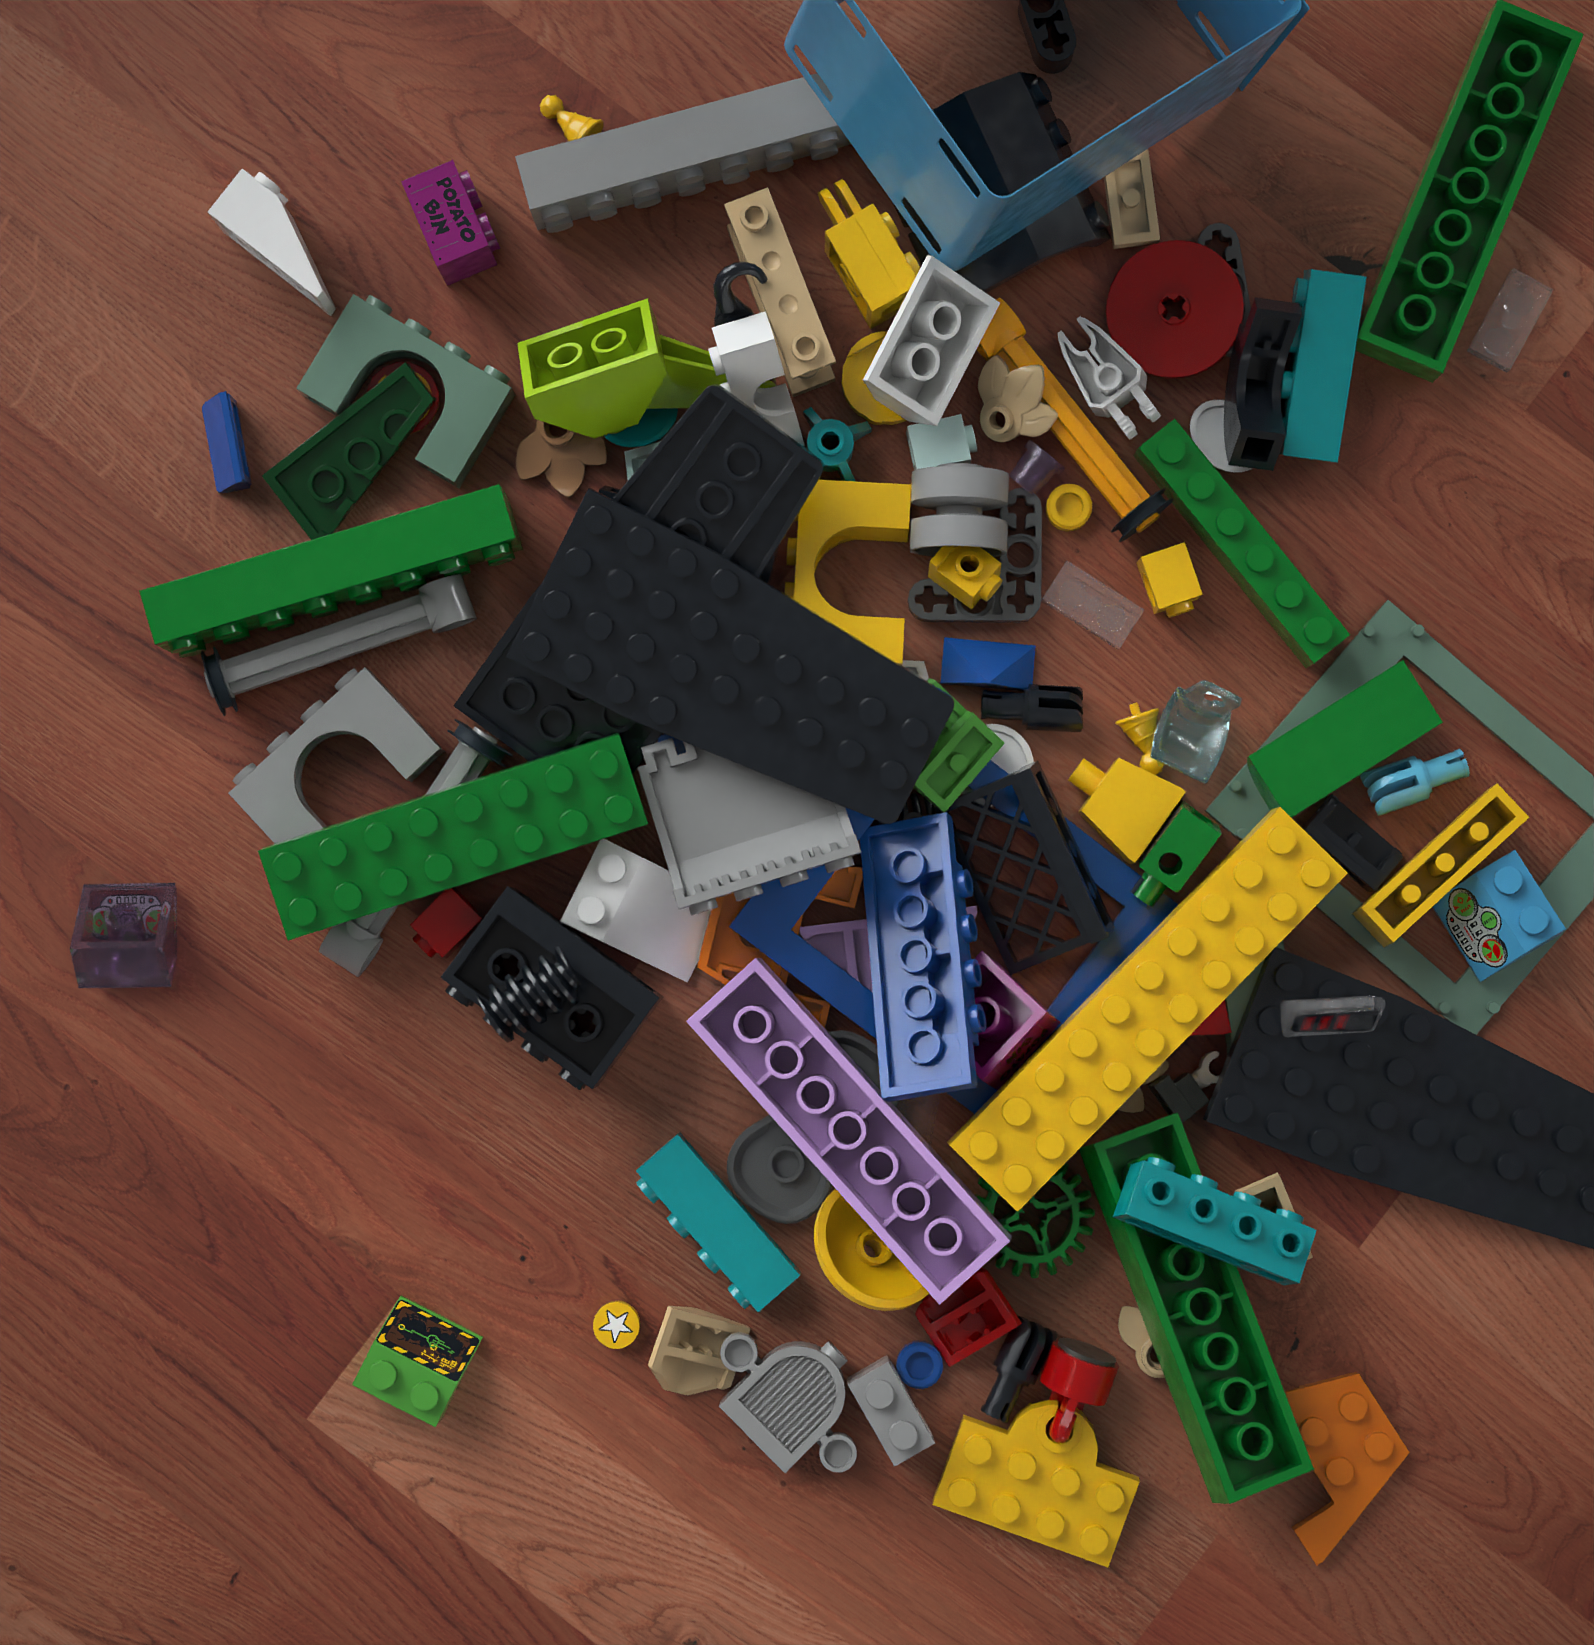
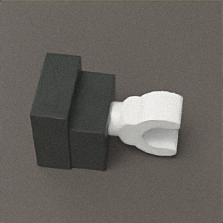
(1185, 1092)

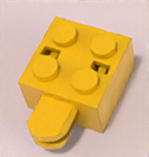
(867, 255)

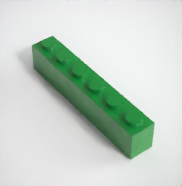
(1240, 544)

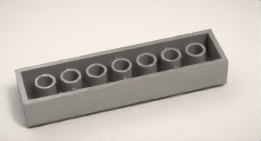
(678, 153)

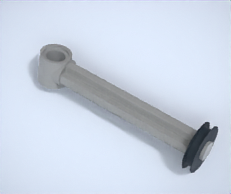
(438, 607)
(358, 940)

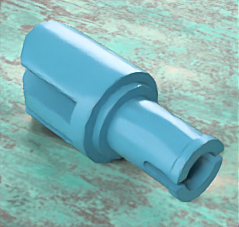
(1411, 780)

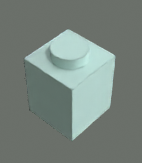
(942, 443)

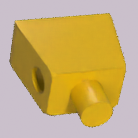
(1125, 804)

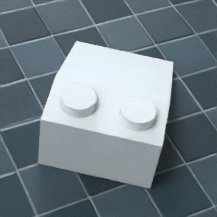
(257, 219)
(635, 911)

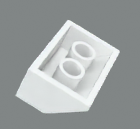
(930, 343)

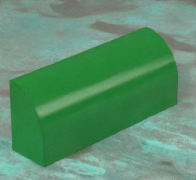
(1342, 741)

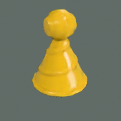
(572, 124)
(1141, 730)

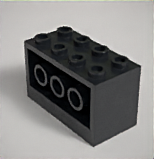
(609, 990)

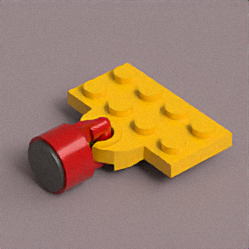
(1044, 1470)

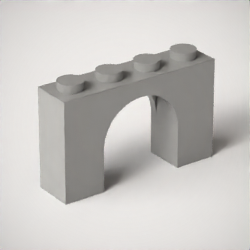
(360, 708)

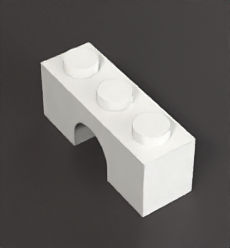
(749, 358)

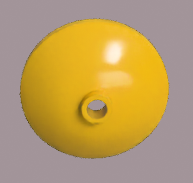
(869, 1281)

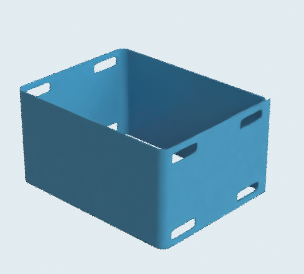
(901, 133)

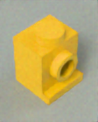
(966, 586)

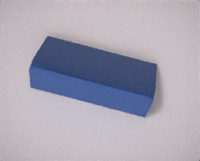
(226, 443)

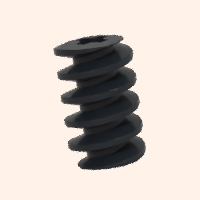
(531, 995)

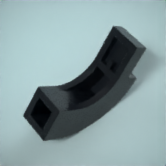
(1254, 384)

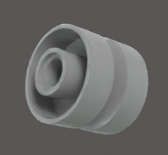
(959, 496)

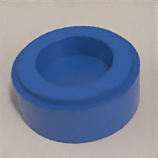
(919, 1364)

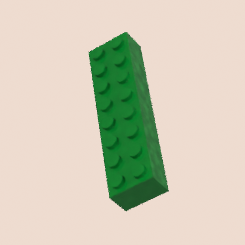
(1466, 190)
(332, 571)
(452, 836)
(1201, 1331)

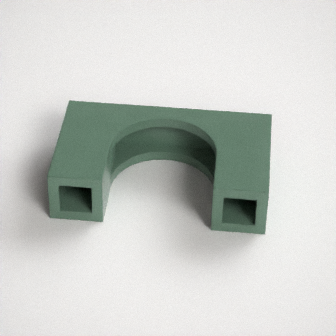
(370, 337)

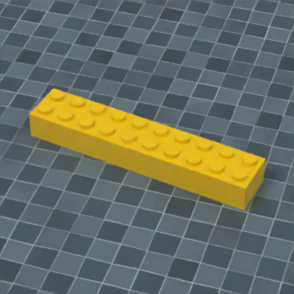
(1147, 1008)

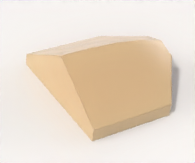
(689, 1348)

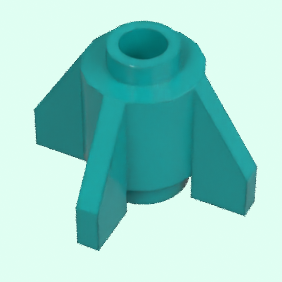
(834, 430)

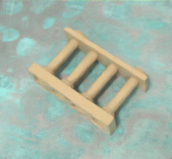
(796, 327)

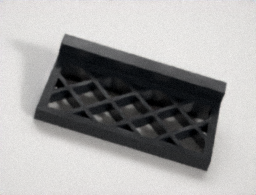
(1063, 863)

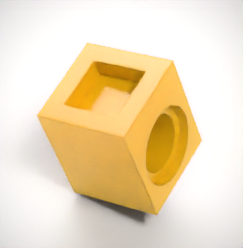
(1170, 580)

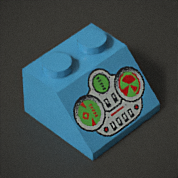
(1498, 916)

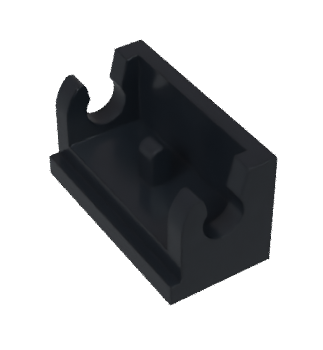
(1352, 843)

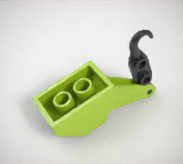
(617, 365)

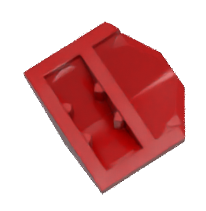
(967, 1318)

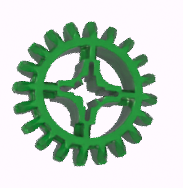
(1046, 1252)

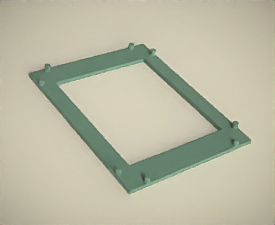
(1567, 887)

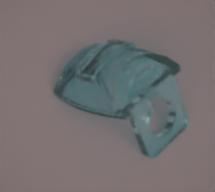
(1194, 729)

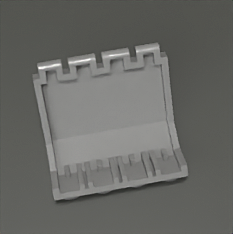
(737, 827)

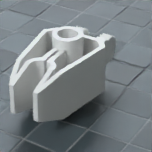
(1112, 382)

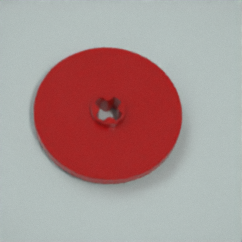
(1173, 273)

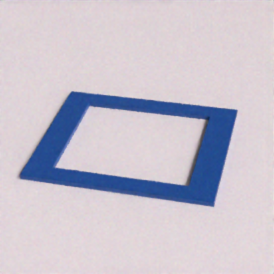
(770, 916)

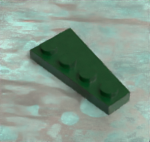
(342, 459)

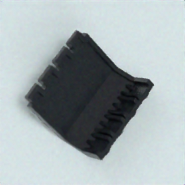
(1010, 141)

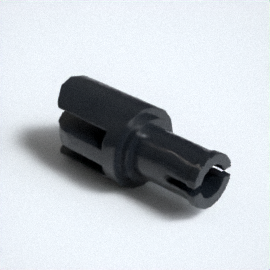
(1038, 707)
(1018, 1366)

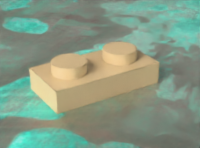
(1132, 204)

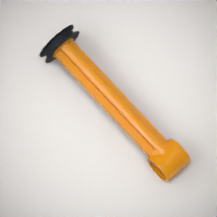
(1075, 430)

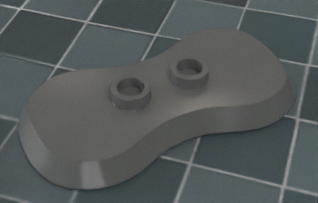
(773, 1171)

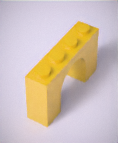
(840, 514)

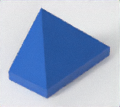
(987, 664)

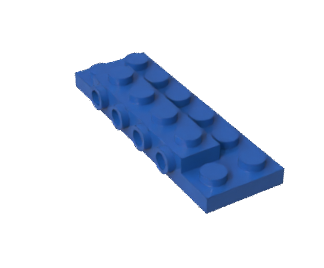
(921, 958)

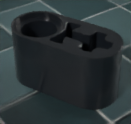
(1036, 34)

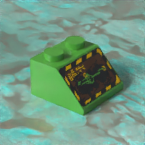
(417, 1361)

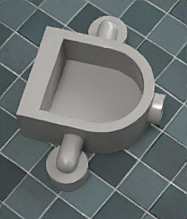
(789, 1400)

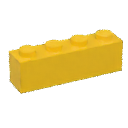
(1440, 865)

